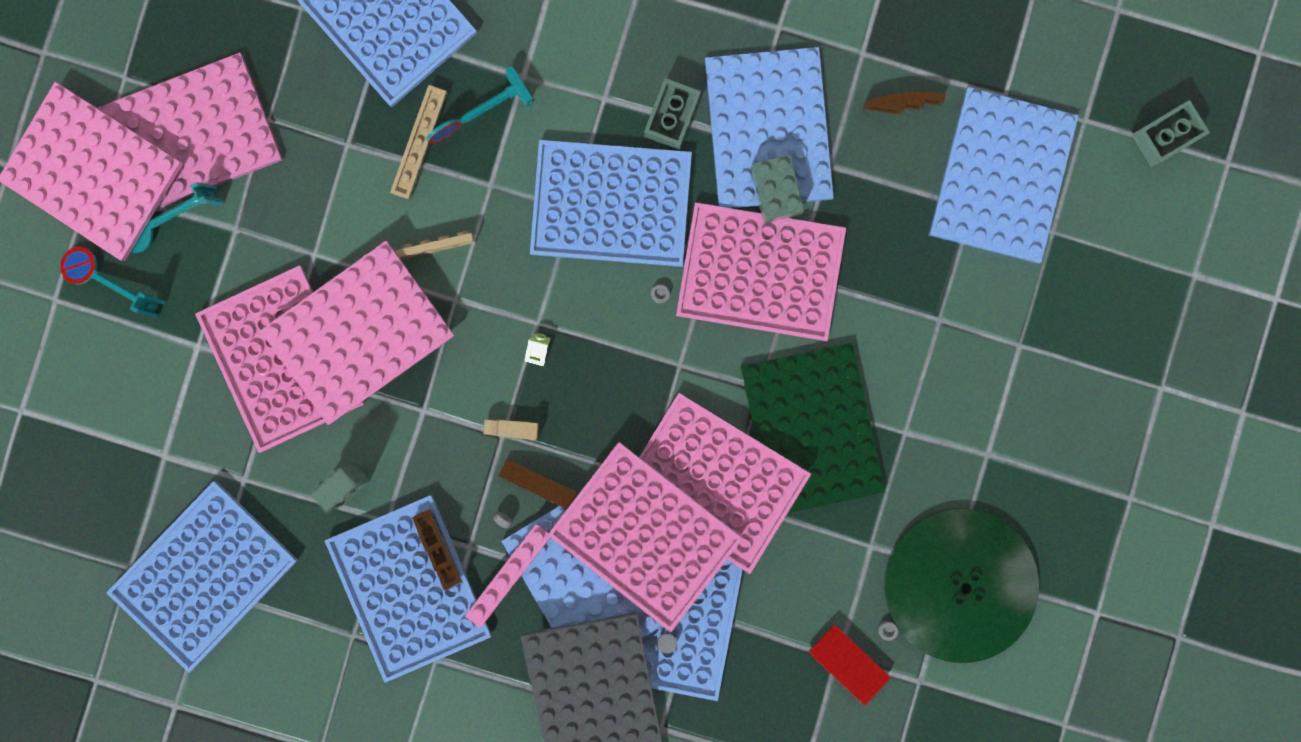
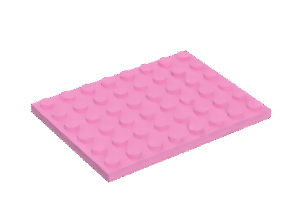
(206, 122)
(90, 171)
(759, 273)
(357, 333)
(258, 379)
(726, 475)
(645, 537)

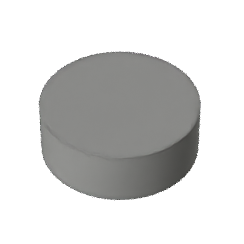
(660, 293)
(502, 519)
(888, 630)
(667, 643)

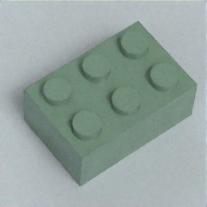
(672, 114)
(1170, 133)
(776, 189)
(339, 487)

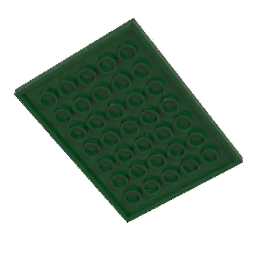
(817, 418)

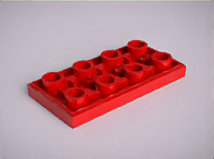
(849, 664)

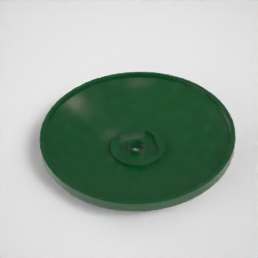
(927, 577)

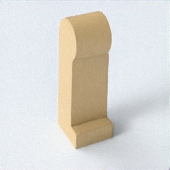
(512, 429)

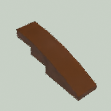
(898, 102)
(537, 484)
(437, 549)

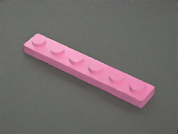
(508, 575)

